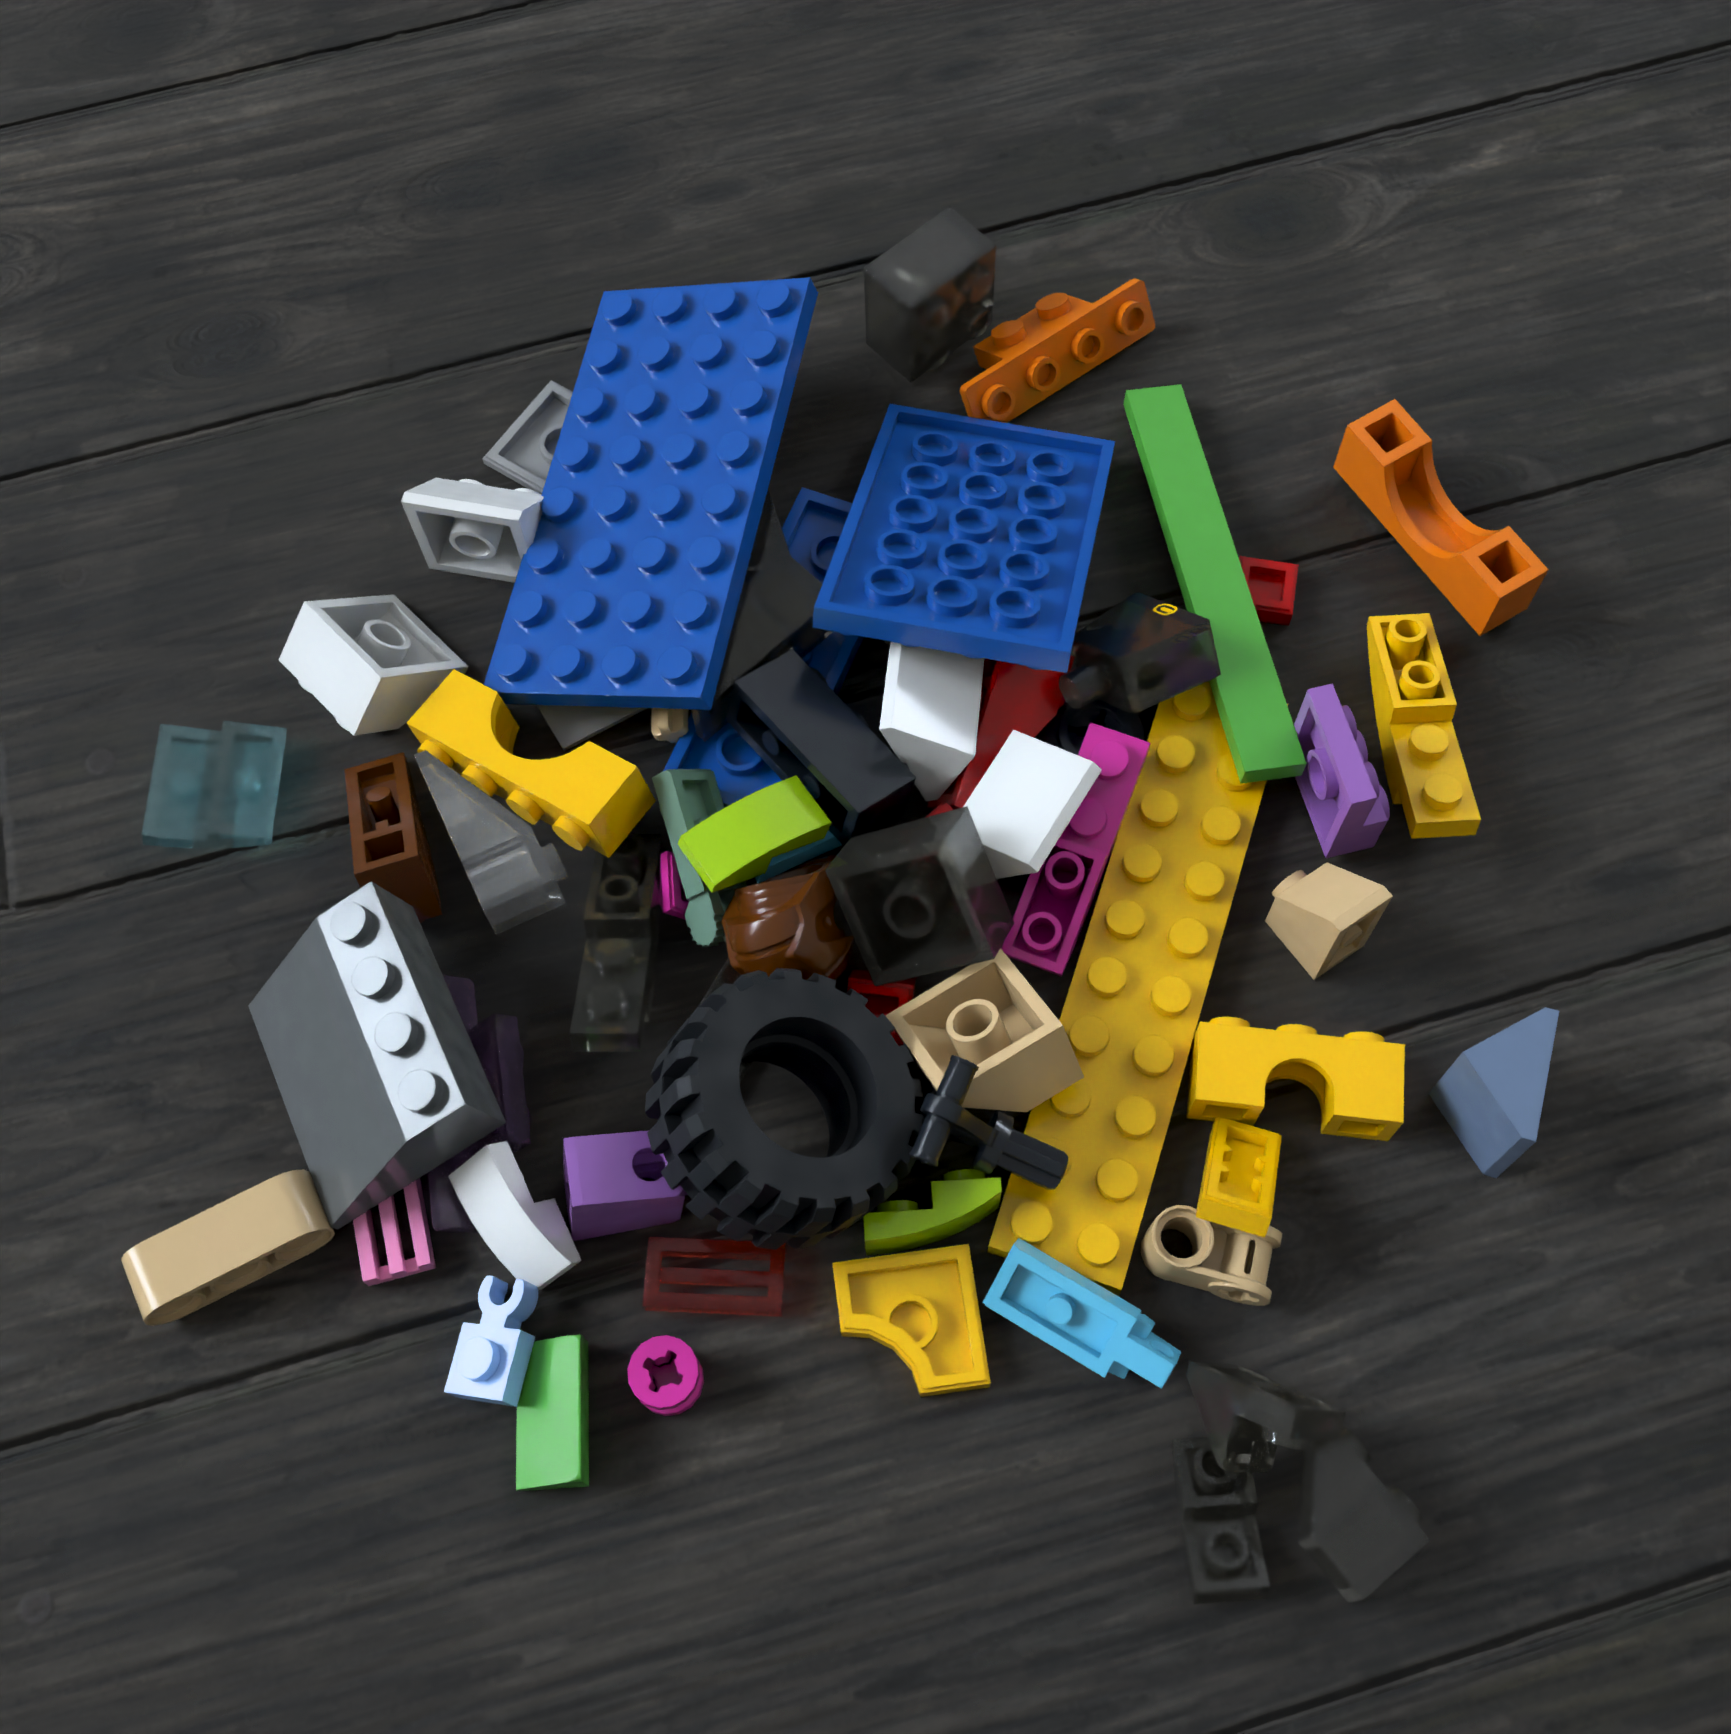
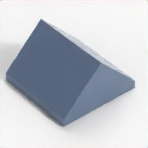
(1498, 1091)

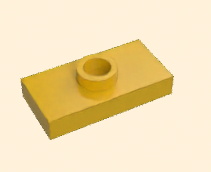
(1239, 1176)

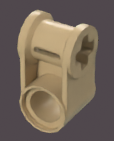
(1222, 1258)

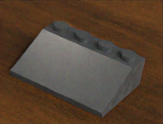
(371, 1054)

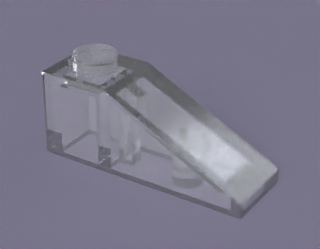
(496, 848)

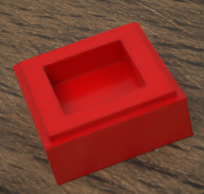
(1271, 588)

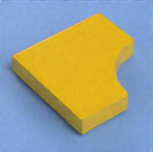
(922, 1310)

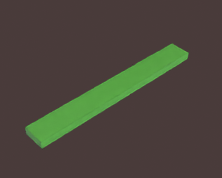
(1214, 585)

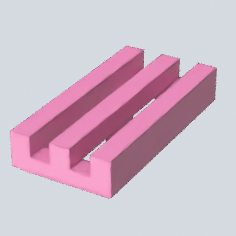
(397, 1266)

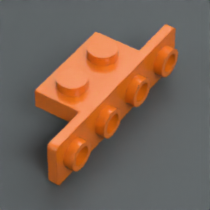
(1053, 348)

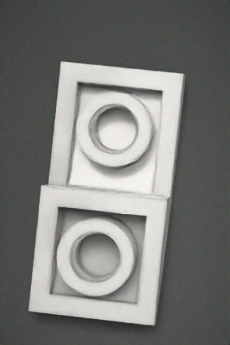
(522, 1234)

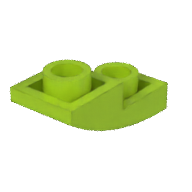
(749, 832)
(955, 1205)

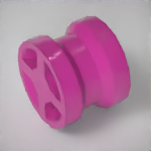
(677, 1383)

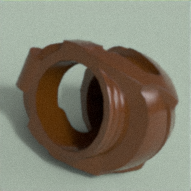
(787, 924)

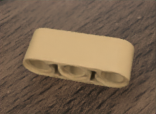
(226, 1247)

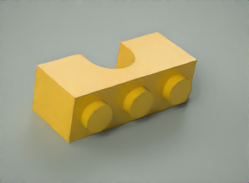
(1351, 1075)

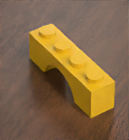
(583, 795)

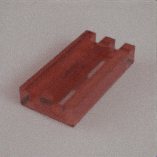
(713, 1303)

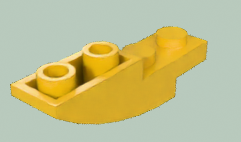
(1416, 727)

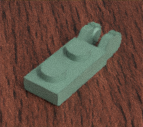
(684, 801)

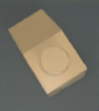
(1325, 915)

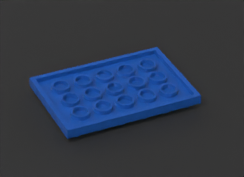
(969, 539)

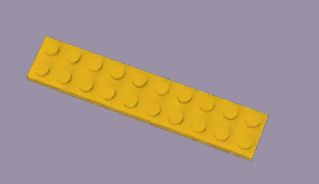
(1138, 994)

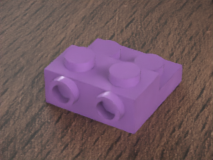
(1338, 779)

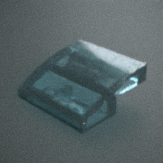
(214, 786)

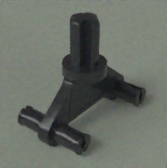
(995, 1143)

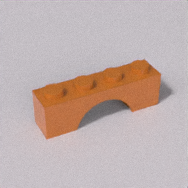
(1393, 472)

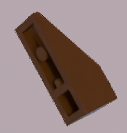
(390, 834)

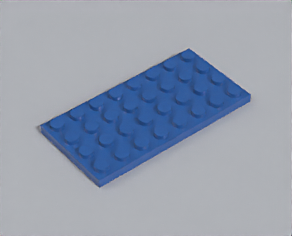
(654, 497)

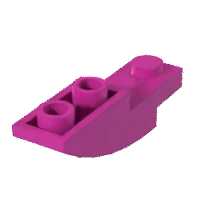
(1067, 882)

